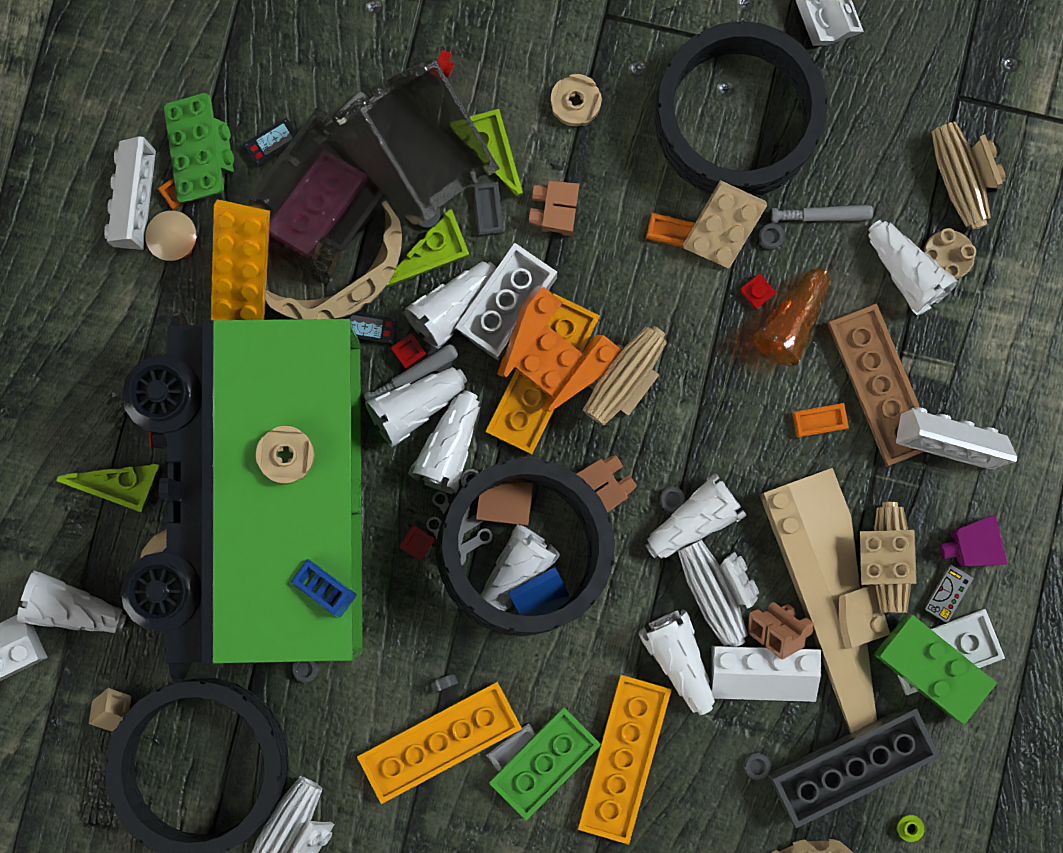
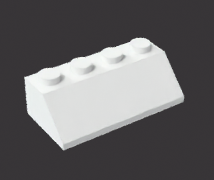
(130, 194)
(496, 307)
(954, 439)
(18, 647)
(762, 675)

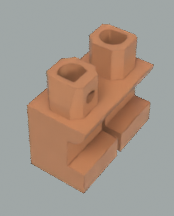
(559, 209)
(601, 473)
(779, 629)

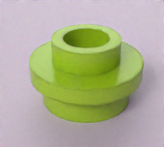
(902, 826)

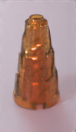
(790, 325)

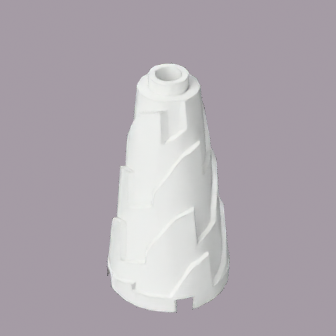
(911, 269)
(442, 309)
(412, 404)
(447, 447)
(704, 512)
(518, 563)
(60, 605)
(677, 653)

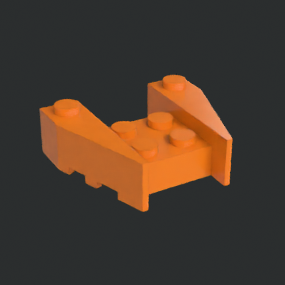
(547, 357)

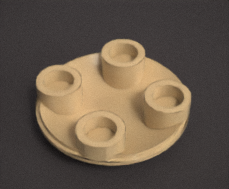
(171, 235)
(951, 251)

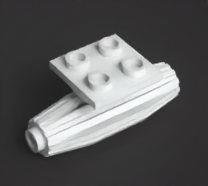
(719, 590)
(290, 823)

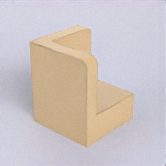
(109, 709)

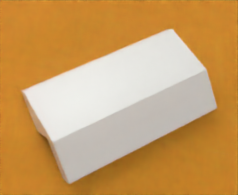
(829, 20)

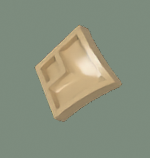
(861, 617)

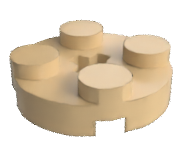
(582, 113)
(274, 442)

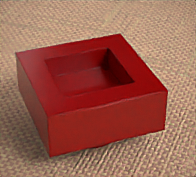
(446, 63)
(757, 291)
(409, 351)
(417, 543)

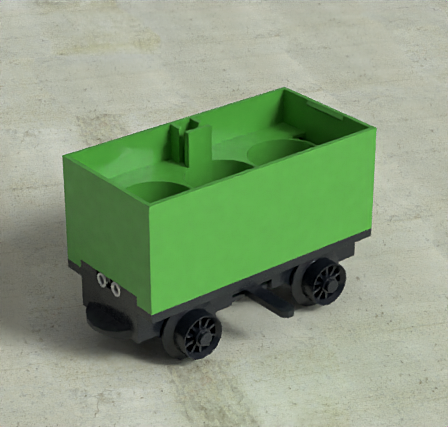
(230, 529)

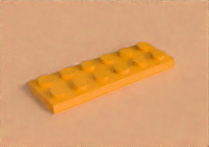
(239, 261)
(519, 413)
(439, 742)
(624, 759)

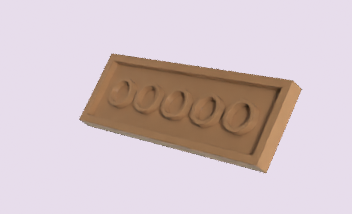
(876, 377)

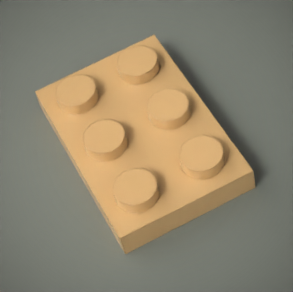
(724, 224)

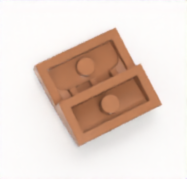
(506, 503)

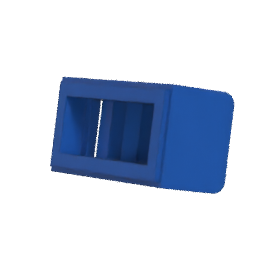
(342, 603)

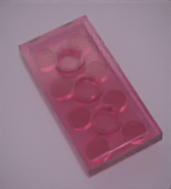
(316, 203)

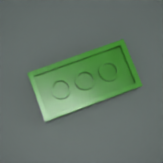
(544, 763)

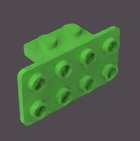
(197, 148)

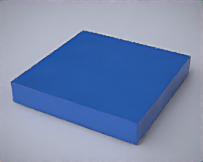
(540, 594)

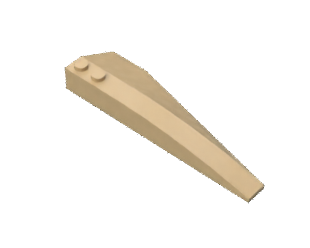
(822, 562)

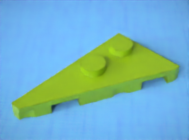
(494, 136)
(438, 248)
(122, 486)

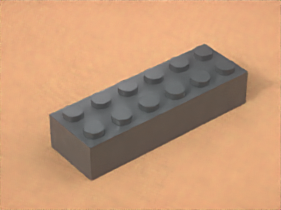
(853, 765)

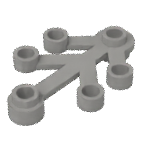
(466, 525)

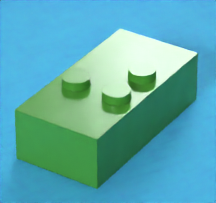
(935, 669)

